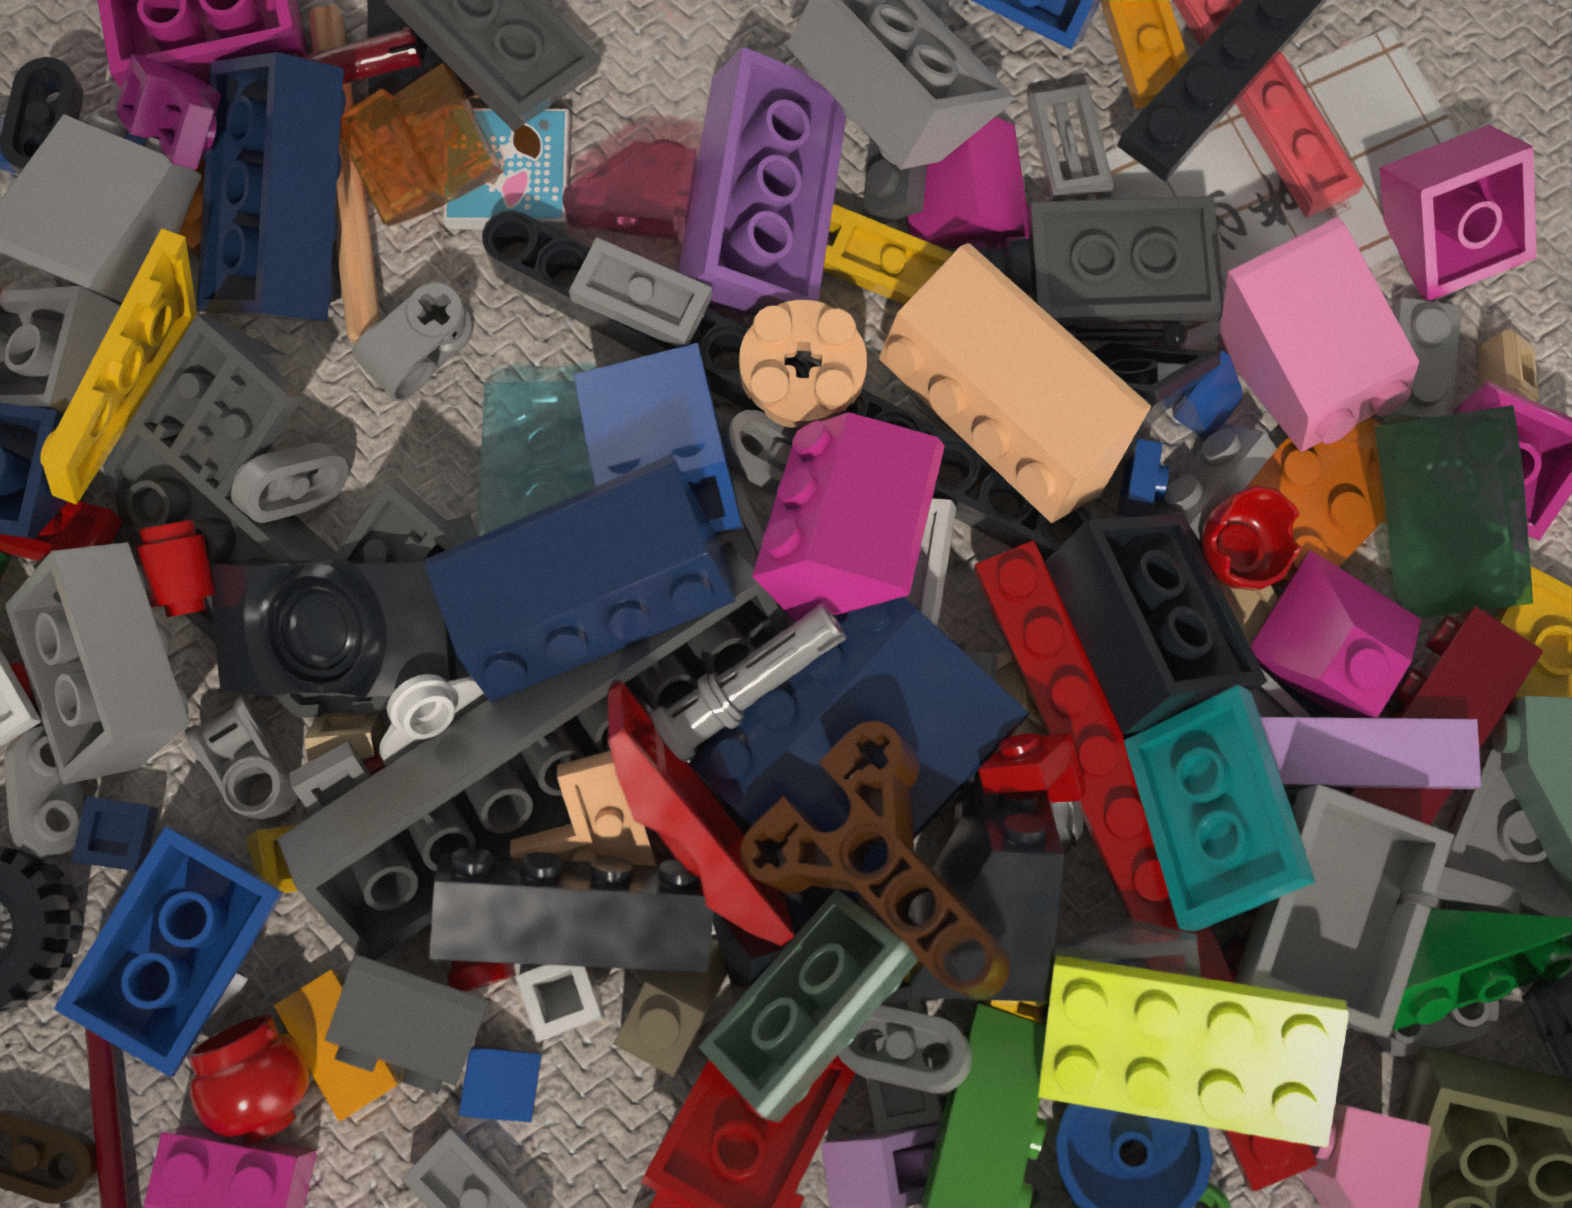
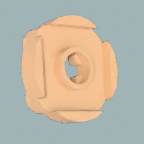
(810, 327)

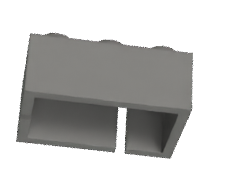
(1345, 929)

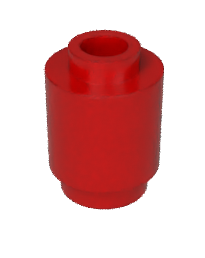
(176, 568)

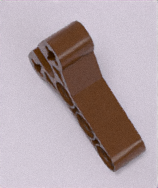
(836, 859)

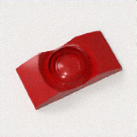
(690, 820)

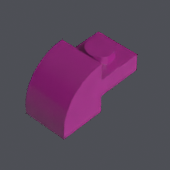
(169, 107)

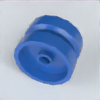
(1096, 1177)

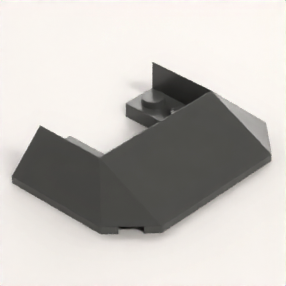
(190, 436)

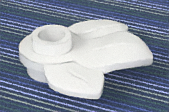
(424, 709)

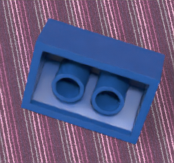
(169, 949)

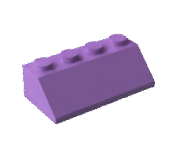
(763, 186)

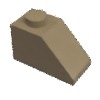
(671, 1013)

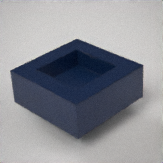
(114, 833)

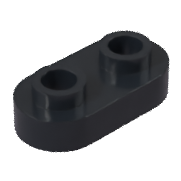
(29, 115)

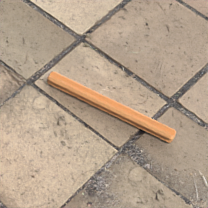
(353, 231)

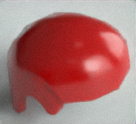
(1251, 538)

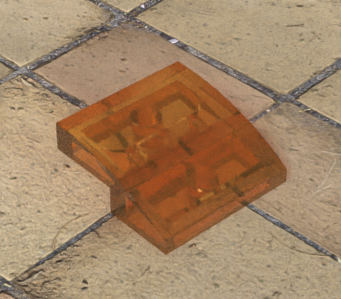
(418, 146)

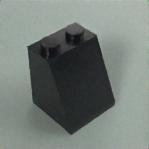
(1009, 874)

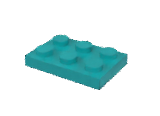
(1217, 810)

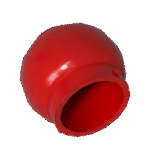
(248, 1080)

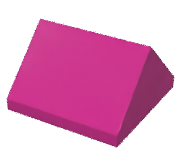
(975, 192)
(1544, 450)

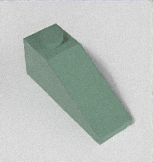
(1537, 764)

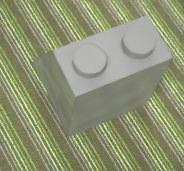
(93, 204)

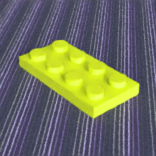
(1193, 1050)

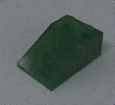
(1454, 512)

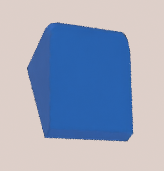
(1211, 400)
(500, 1084)

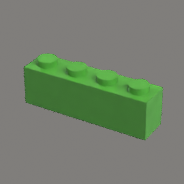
(990, 1118)

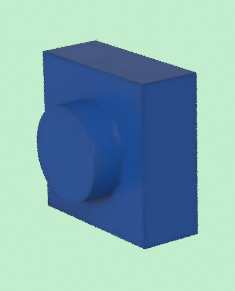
(1142, 479)

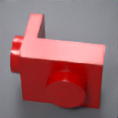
(1033, 764)

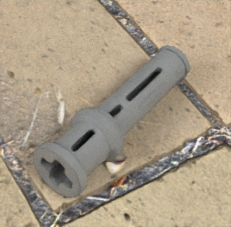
(724, 697)

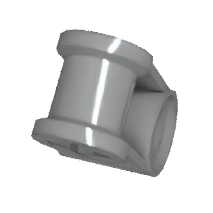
(409, 345)
(236, 754)

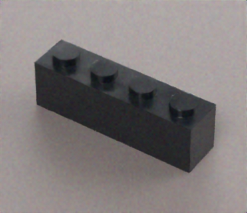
(569, 912)

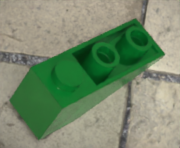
(1481, 959)

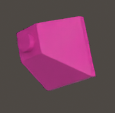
(1336, 640)

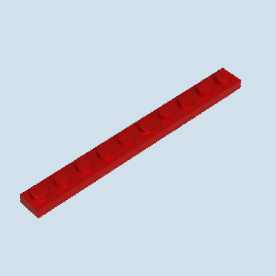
(1073, 702)

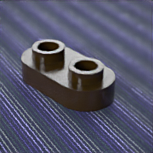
(34, 1158)

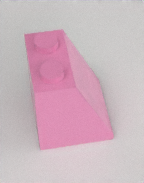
(1316, 336)

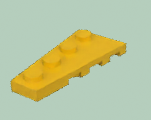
(123, 369)

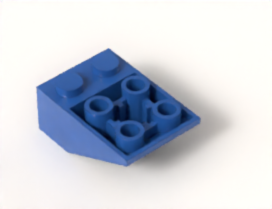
(654, 410)

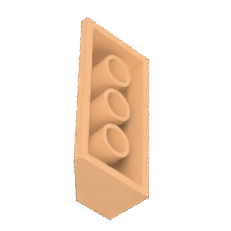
(1014, 384)

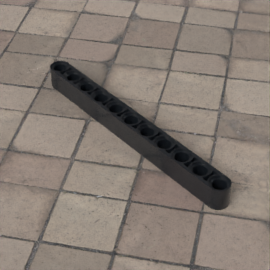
(553, 251)

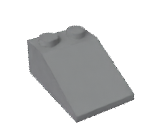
(49, 343)

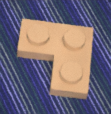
(598, 818)

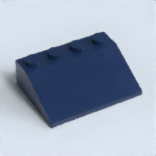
(888, 672)

